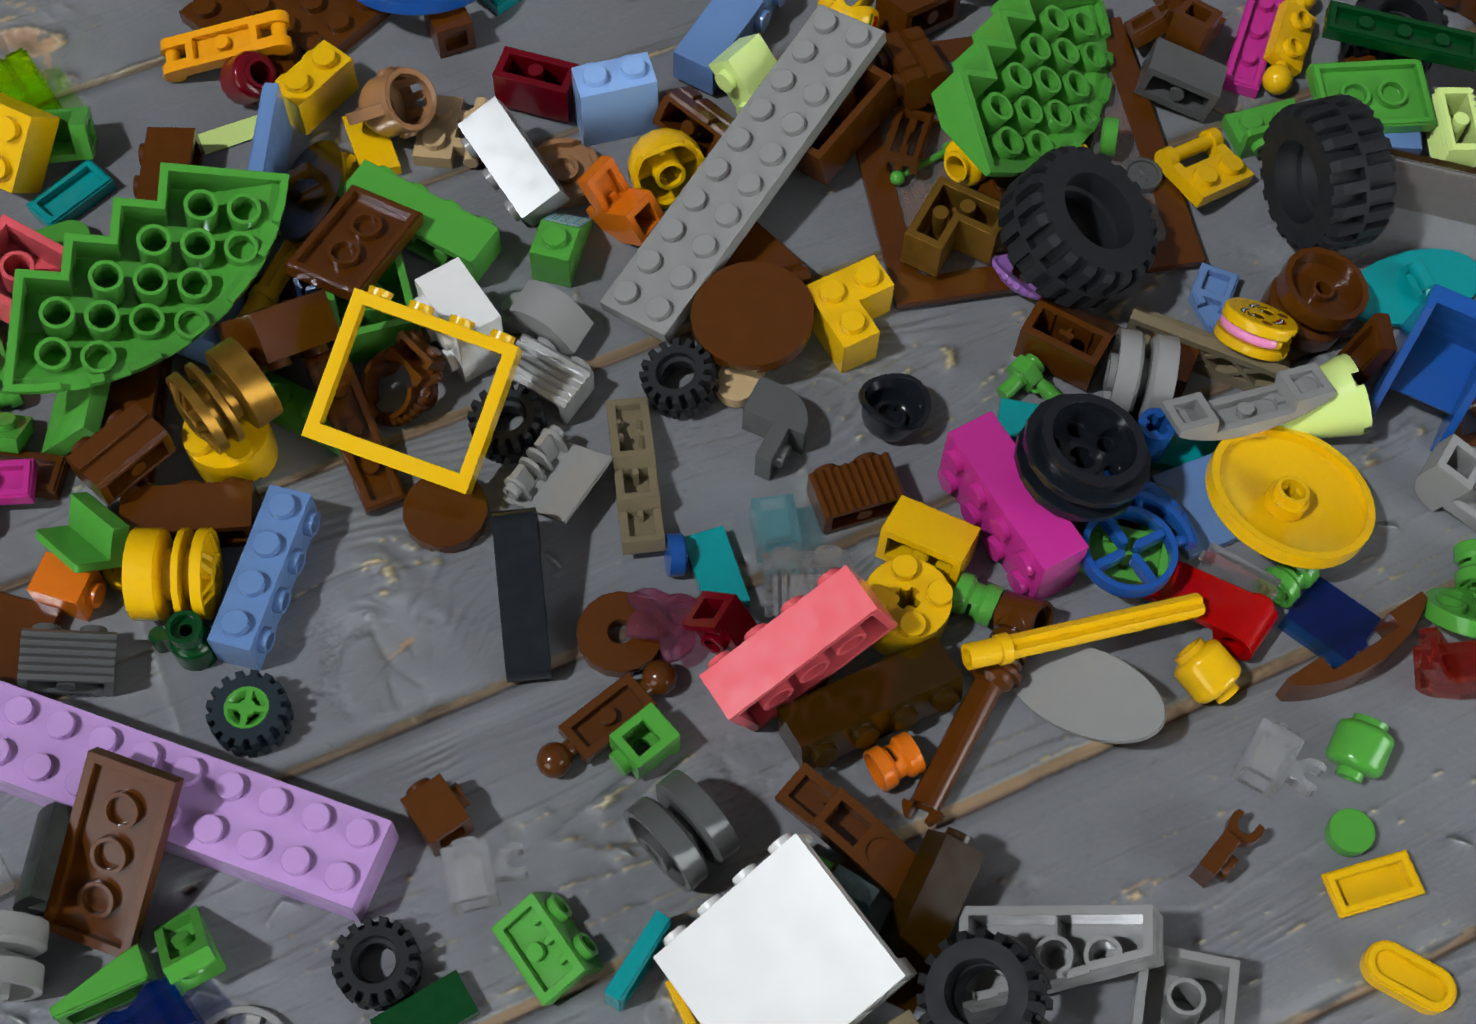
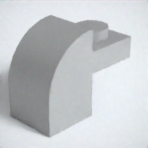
(547, 314)
(1450, 480)

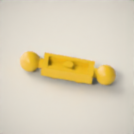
(1288, 44)

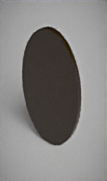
(313, 189)

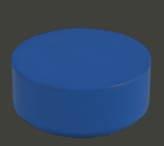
(675, 555)

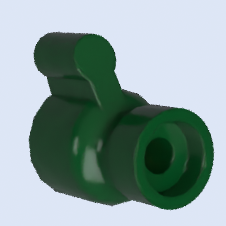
(187, 640)

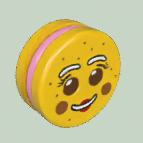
(1255, 329)

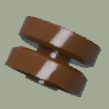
(1320, 294)

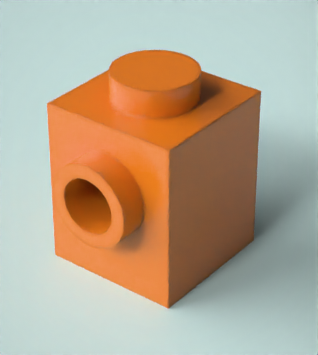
(70, 591)

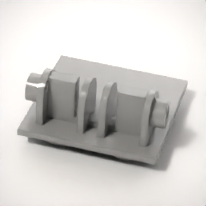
(554, 476)

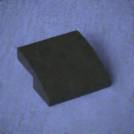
(42, 859)

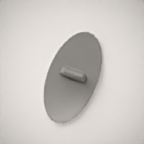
(1091, 695)

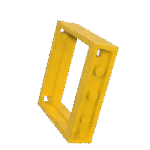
(421, 315)

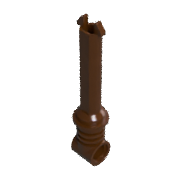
(1012, 615)

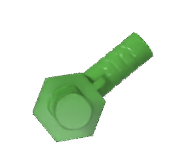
(1026, 373)

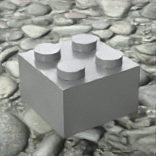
(1186, 990)

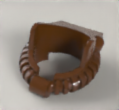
(425, 371)

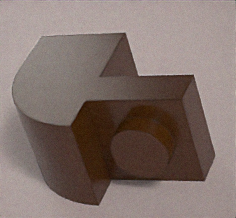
(1195, 26)

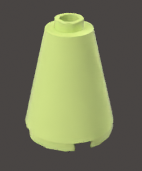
(1345, 413)

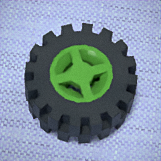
(239, 701)

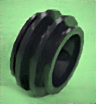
(1069, 448)

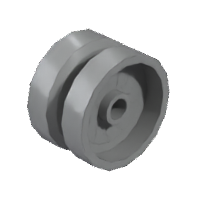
(1141, 375)
(22, 940)

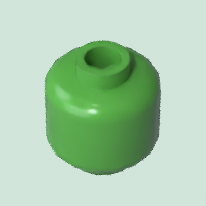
(1360, 748)

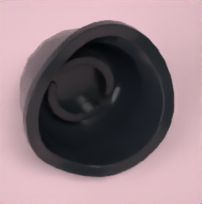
(894, 406)

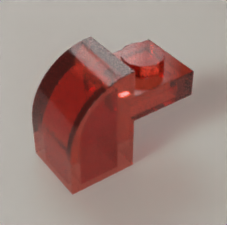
(1444, 667)

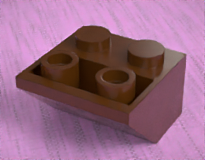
(1066, 341)

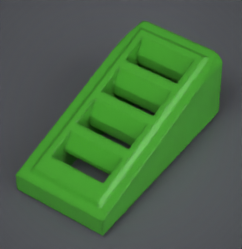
(107, 989)

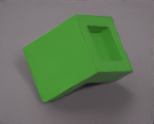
(75, 135)

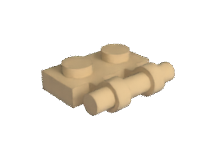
(440, 141)

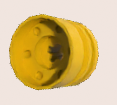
(171, 573)

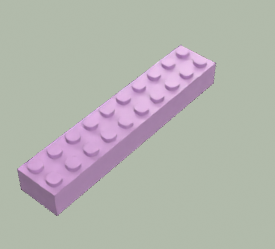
(223, 813)

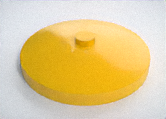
(1291, 498)

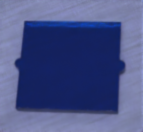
(1329, 623)

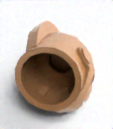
(391, 106)

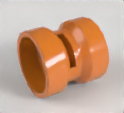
(894, 761)

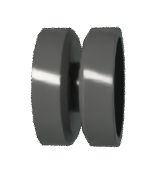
(682, 830)

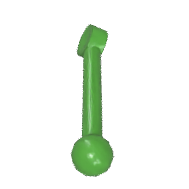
(898, 177)

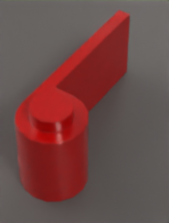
(1232, 613)

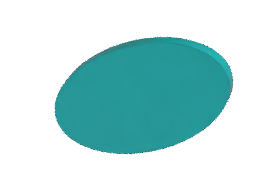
(1405, 278)

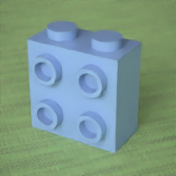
(615, 98)

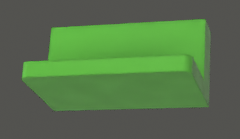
(90, 540)

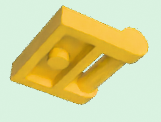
(1206, 179)

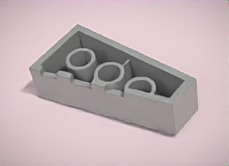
(1069, 941)

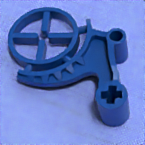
(1146, 504)

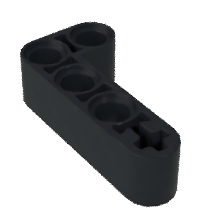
(521, 594)

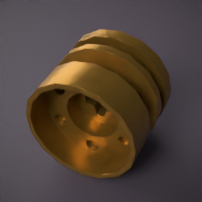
(222, 397)

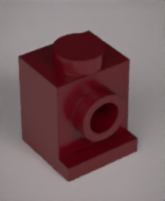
(719, 621)

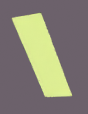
(228, 135)

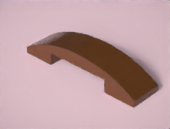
(1321, 680)

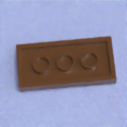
(112, 852)

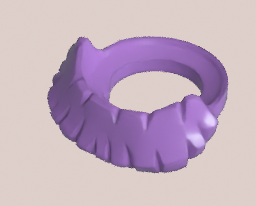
(1004, 271)

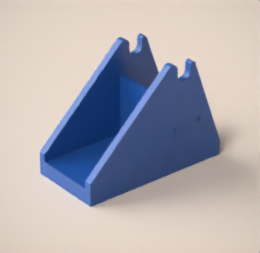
(1434, 358)

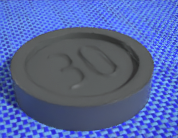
(1145, 173)

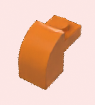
(617, 208)

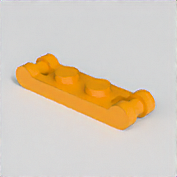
(214, 45)

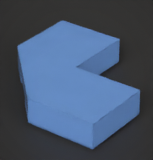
(1210, 293)

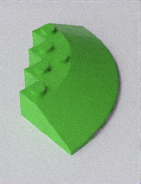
(1028, 83)
(148, 284)

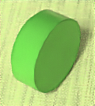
(1109, 136)
(1349, 832)

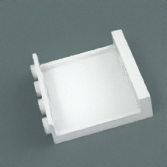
(782, 948)

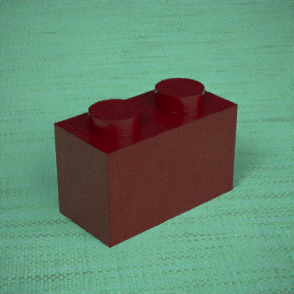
(534, 84)

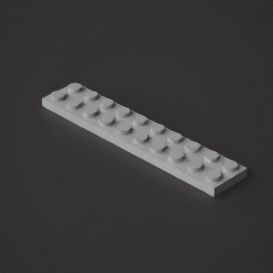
(743, 172)

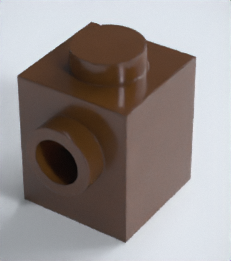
(437, 812)

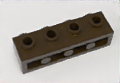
(870, 704)

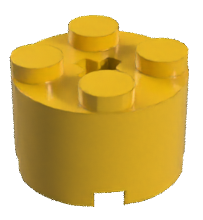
(245, 459)
(924, 595)

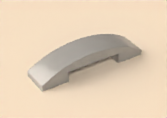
(1250, 411)

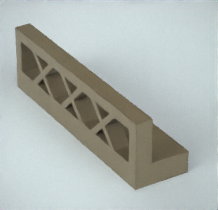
(1214, 357)

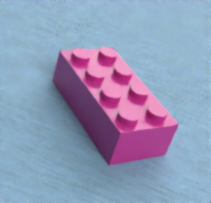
(1028, 541)

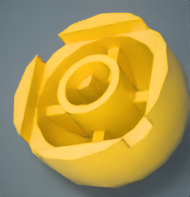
(664, 163)

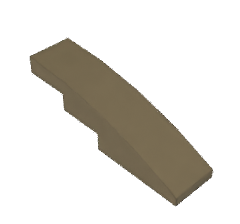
(635, 476)

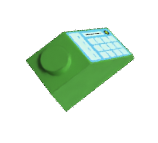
(559, 248)

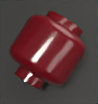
(245, 75)

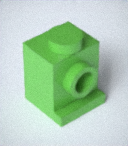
(644, 728)

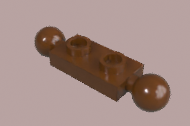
(590, 727)

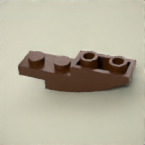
(848, 829)

